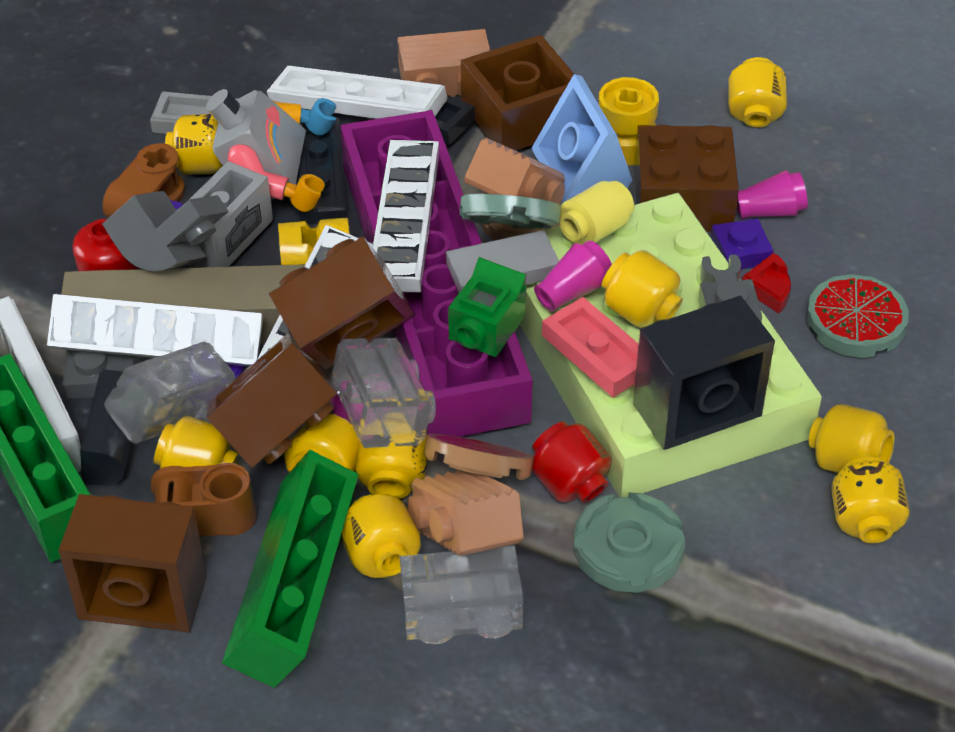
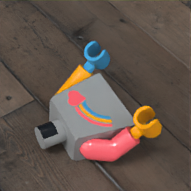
(270, 140)

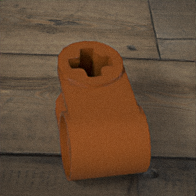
(149, 172)
(217, 492)

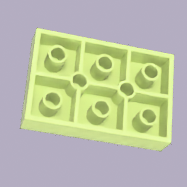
(638, 461)

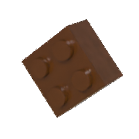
(514, 89)
(689, 162)
(340, 299)
(271, 402)
(134, 562)

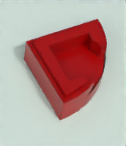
(771, 282)

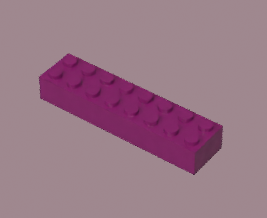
(469, 386)

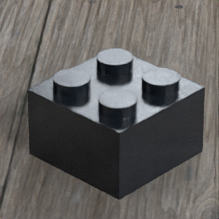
(702, 371)

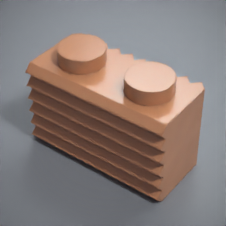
(439, 56)
(508, 172)
(466, 511)

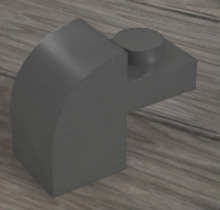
(158, 235)

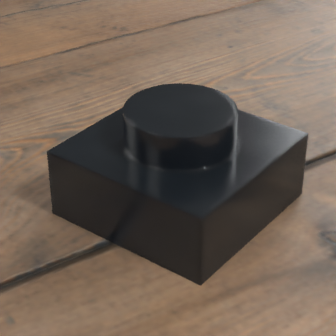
(454, 118)

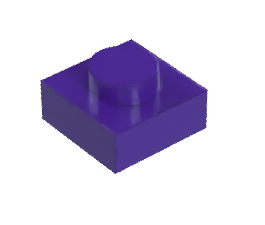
(744, 239)

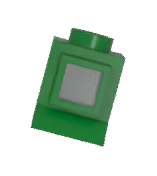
(488, 307)

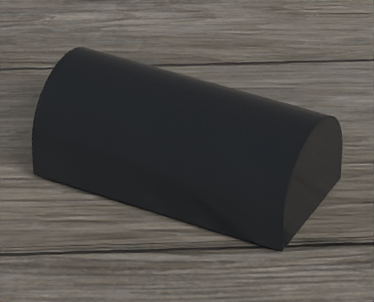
(104, 444)

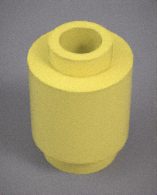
(596, 212)

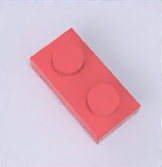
(594, 345)

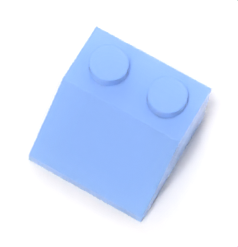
(581, 142)

